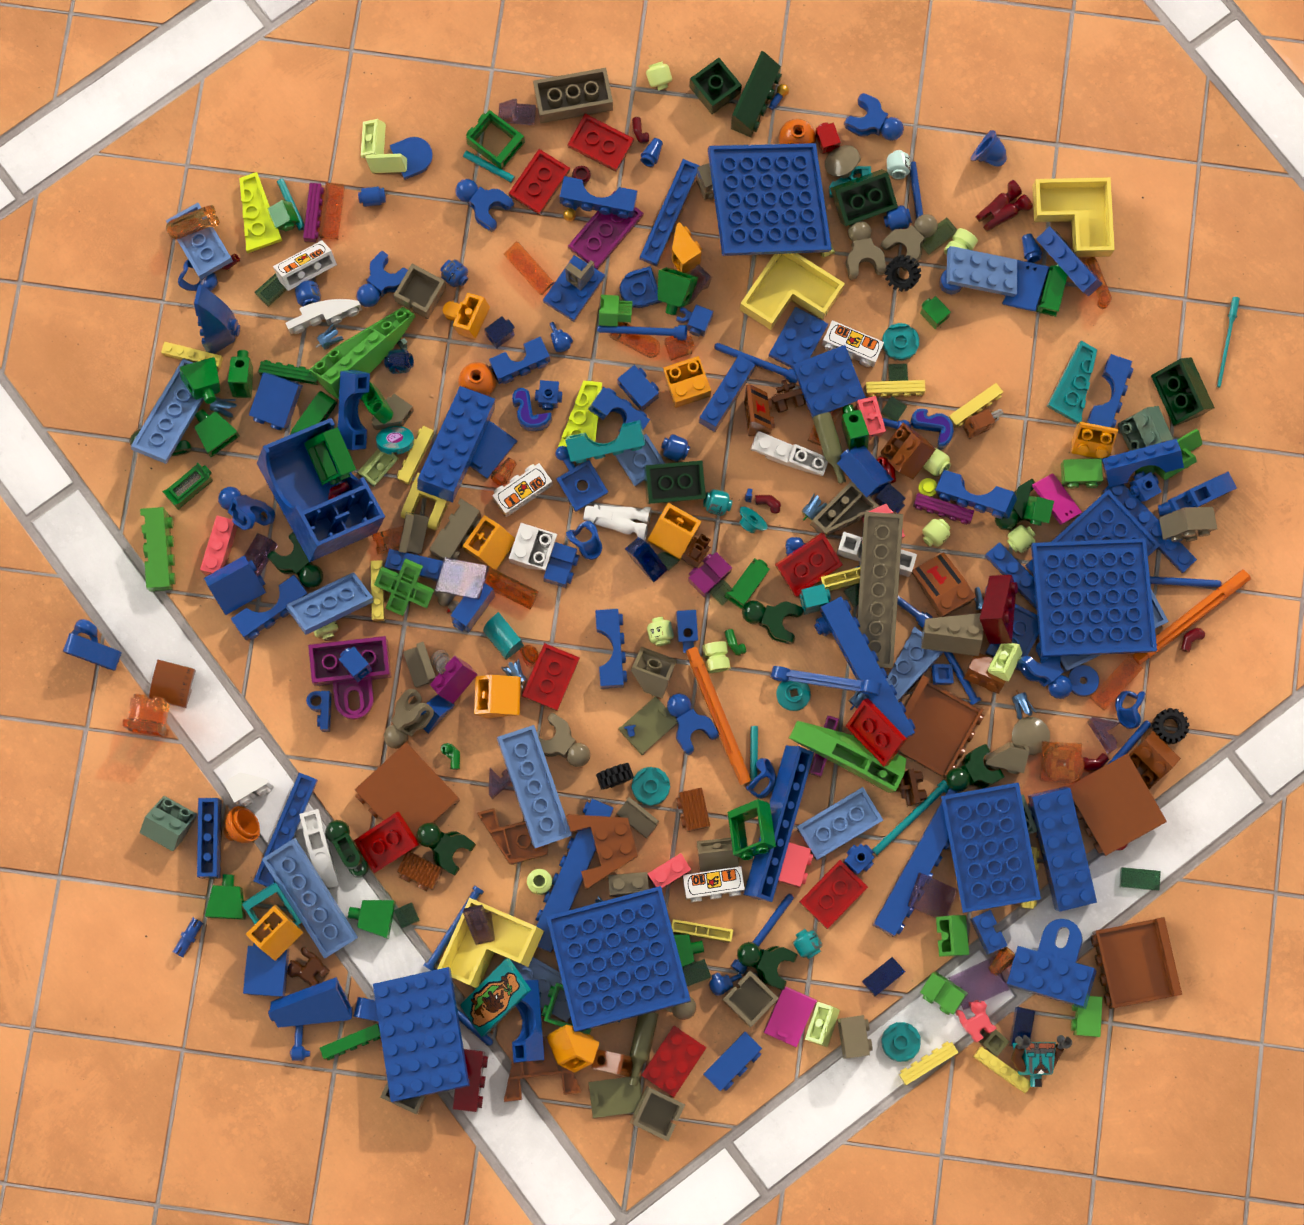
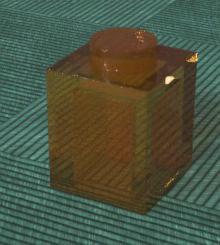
(678, 348)

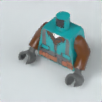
(1037, 1057)

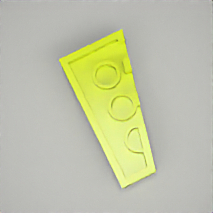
(258, 224)
(581, 419)

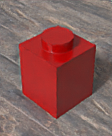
(827, 137)

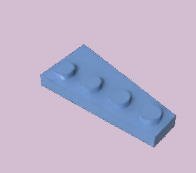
(911, 664)

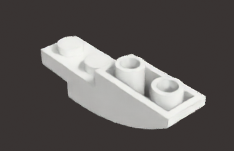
(331, 310)
(788, 454)
(318, 847)

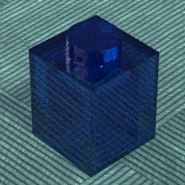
(499, 331)
(892, 498)

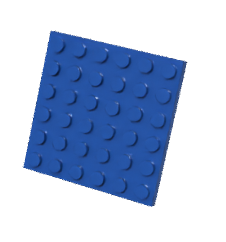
(769, 199)
(1093, 597)
(618, 959)

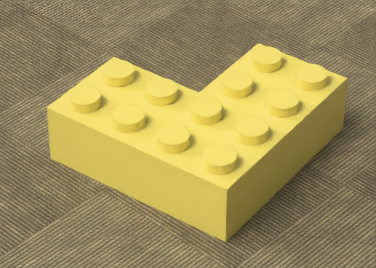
(1085, 204)
(788, 279)
(512, 940)

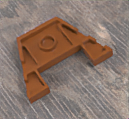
(511, 839)
(612, 841)
(536, 1069)

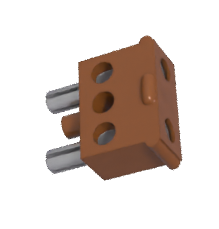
(981, 422)

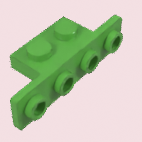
(1187, 444)

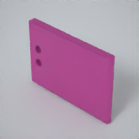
(1064, 506)
(790, 1016)

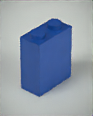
(275, 401)
(864, 470)
(235, 584)
(471, 609)
(264, 974)

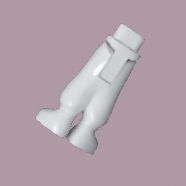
(620, 518)

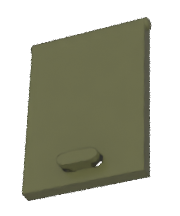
(651, 724)
(614, 1097)

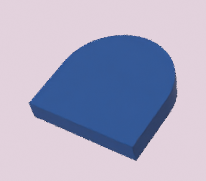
(418, 155)
(640, 288)

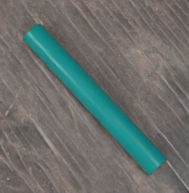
(488, 166)
(287, 196)
(753, 752)

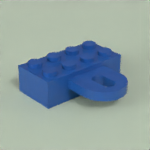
(1054, 970)

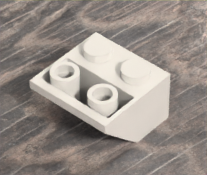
(532, 547)
(245, 788)

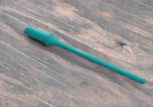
(1232, 316)

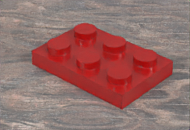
(600, 142)
(539, 181)
(808, 564)
(550, 677)
(876, 732)
(386, 842)
(833, 894)
(673, 1061)

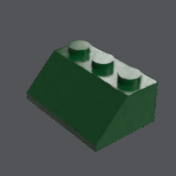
(1182, 391)

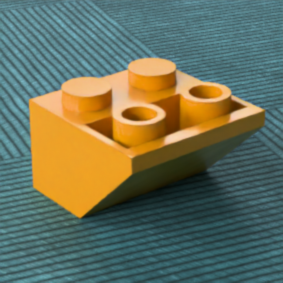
(685, 252)
(687, 382)
(1093, 440)
(674, 531)
(489, 543)
(497, 696)
(274, 933)
(572, 1048)

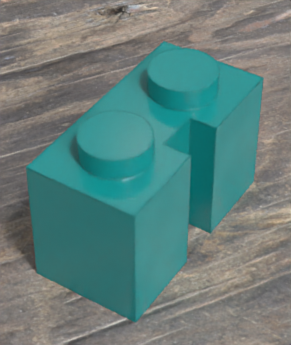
(813, 598)

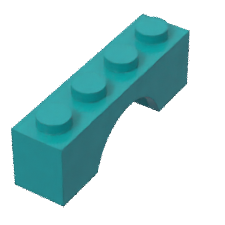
(582, 447)

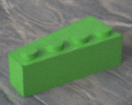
(158, 549)

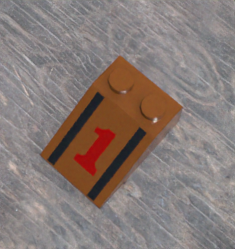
(757, 411)
(943, 585)

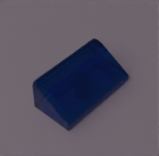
(883, 976)
(1022, 1024)

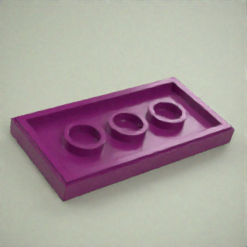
(602, 236)

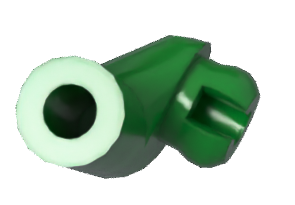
(732, 643)
(452, 753)

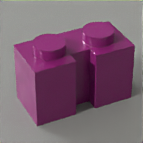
(709, 574)
(454, 679)

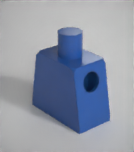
(684, 620)

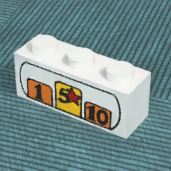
(305, 265)
(859, 345)
(522, 489)
(713, 884)

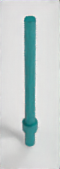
(942, 788)

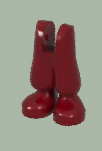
(1002, 208)

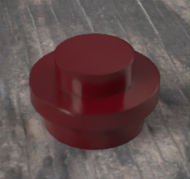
(582, 172)

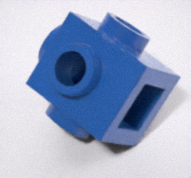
(548, 395)
(1144, 486)
(855, 864)

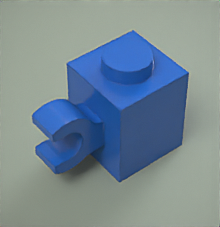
(698, 320)

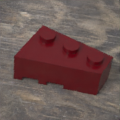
(999, 609)
(469, 1097)

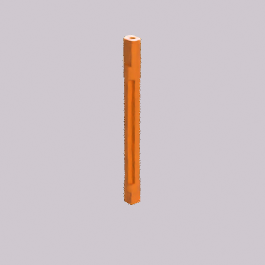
(1196, 613)
(718, 715)

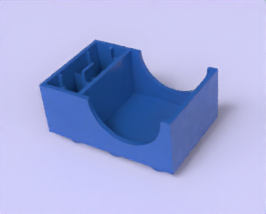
(316, 521)

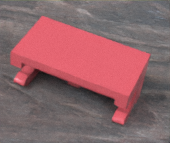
(872, 416)

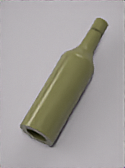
(829, 442)
(642, 1043)

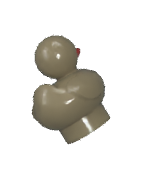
(446, 600)

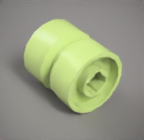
(962, 239)
(716, 657)

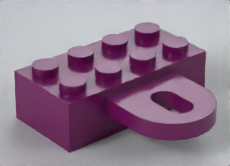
(328, 670)

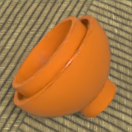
(787, 134)
(484, 385)
(241, 825)

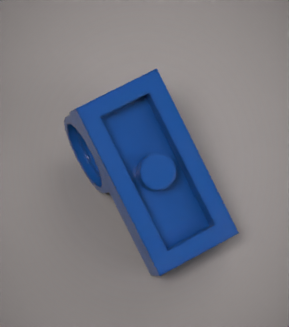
(324, 719)

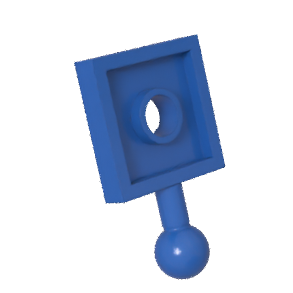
(583, 472)

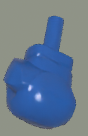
(560, 339)
(793, 544)
(721, 984)

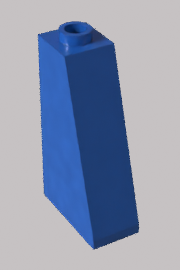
(312, 1005)

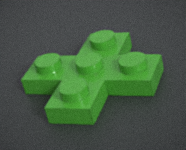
(404, 587)

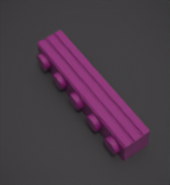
(313, 212)
(943, 509)
(819, 761)

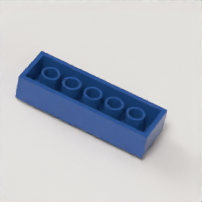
(456, 444)
(1062, 849)

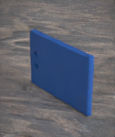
(1029, 286)
(491, 450)

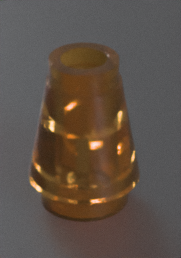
(503, 472)
(1001, 961)

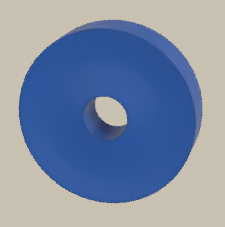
(1091, 677)

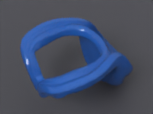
(208, 282)
(590, 549)
(86, 627)
(1129, 717)
(768, 771)

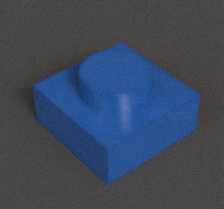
(942, 674)

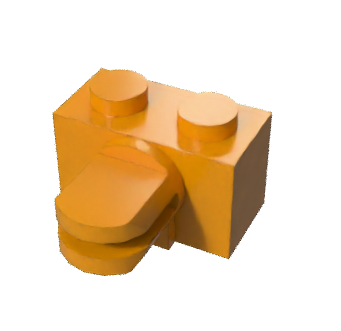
(467, 315)

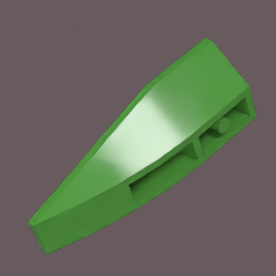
(362, 351)
(849, 754)

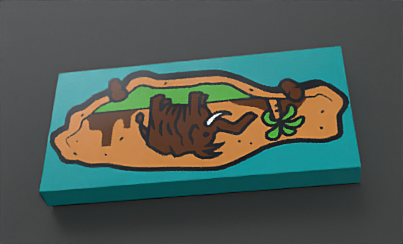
(495, 997)

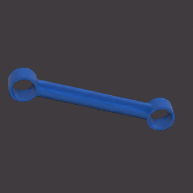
(865, 686)

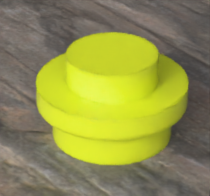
(927, 487)

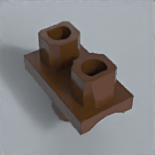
(780, 400)
(696, 551)
(909, 789)

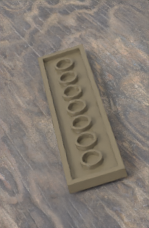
(880, 582)

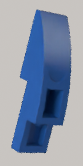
(1204, 492)

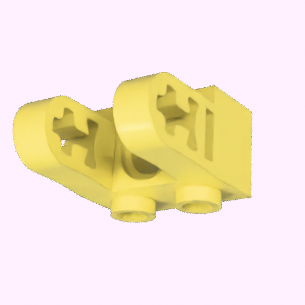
(412, 502)

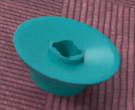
(751, 520)
(793, 703)

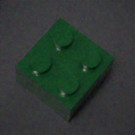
(715, 85)

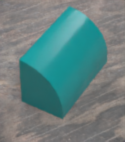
(502, 636)

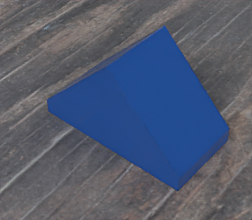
(441, 708)

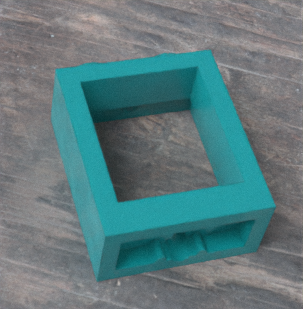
(262, 895)

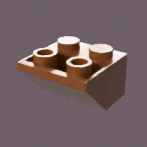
(907, 451)
(1153, 759)

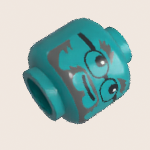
(717, 502)
(807, 943)

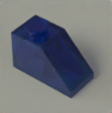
(646, 559)

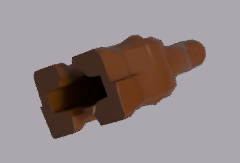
(309, 971)

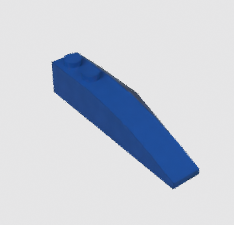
(216, 321)

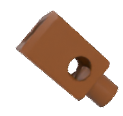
(614, 1063)

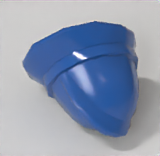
(990, 150)

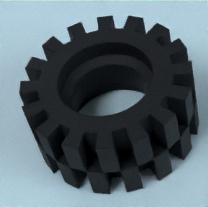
(910, 266)
(1179, 718)
(614, 776)

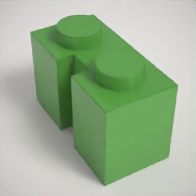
(1081, 471)
(953, 934)
(944, 993)
(1088, 1020)

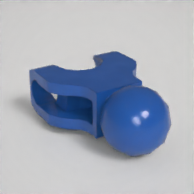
(875, 121)
(482, 201)
(379, 281)
(245, 508)
(1046, 673)
(689, 721)

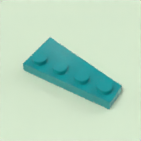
(1072, 387)

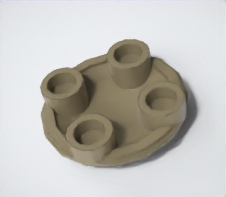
(842, 161)
(1031, 733)

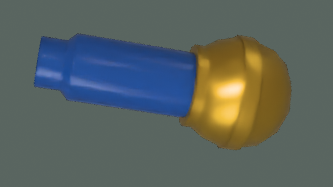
(782, 91)
(570, 214)

